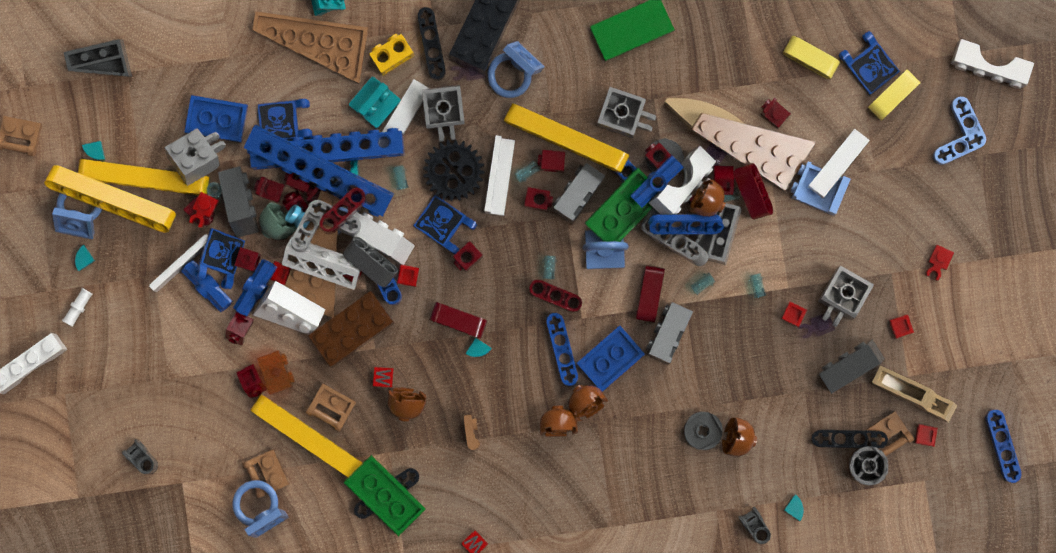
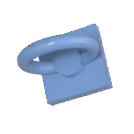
(522, 60)
(73, 221)
(600, 254)
(266, 519)

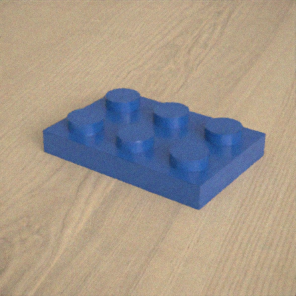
(216, 116)
(610, 358)

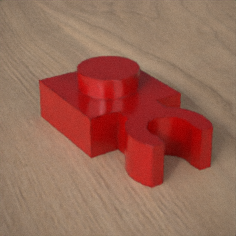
(204, 206)
(940, 260)

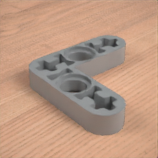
(315, 219)

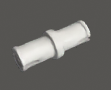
(77, 307)

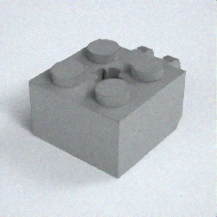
(632, 108)
(452, 116)
(194, 156)
(835, 300)

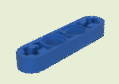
(685, 227)
(558, 350)
(999, 447)

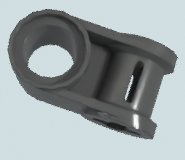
(138, 454)
(755, 525)

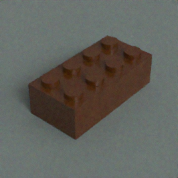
(351, 329)

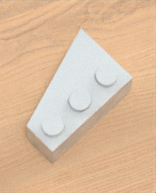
(383, 239)
(289, 309)

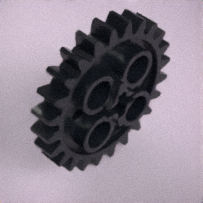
(467, 159)

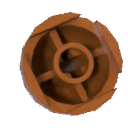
(708, 199)
(586, 401)
(406, 404)
(558, 422)
(739, 438)

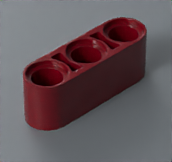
(753, 191)
(346, 202)
(650, 293)
(565, 296)
(458, 320)

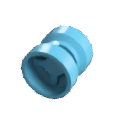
(295, 216)

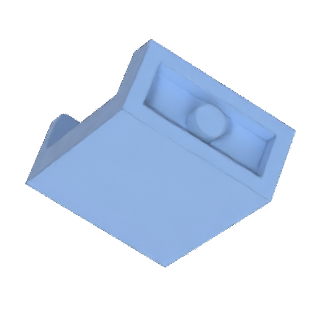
(803, 194)

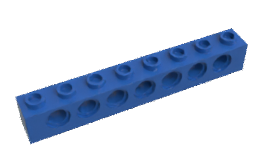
(394, 149)
(314, 161)

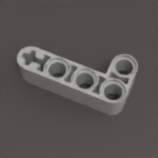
(675, 241)

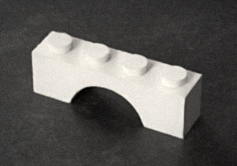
(968, 56)
(696, 166)
(34, 357)

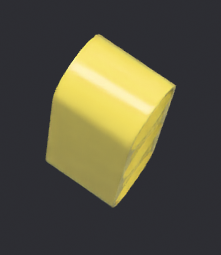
(811, 57)
(894, 94)

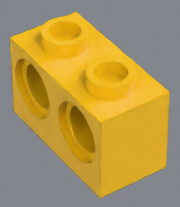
(394, 58)

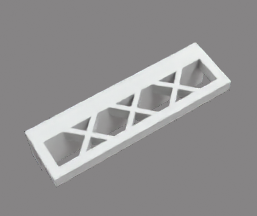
(499, 176)
(323, 259)

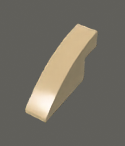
(688, 111)
(914, 393)

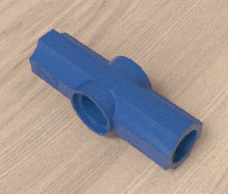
(666, 172)
(207, 287)
(255, 287)

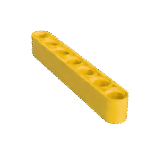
(566, 138)
(140, 177)
(110, 199)
(305, 436)

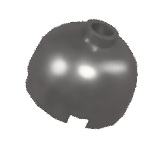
(868, 465)

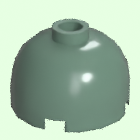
(273, 223)

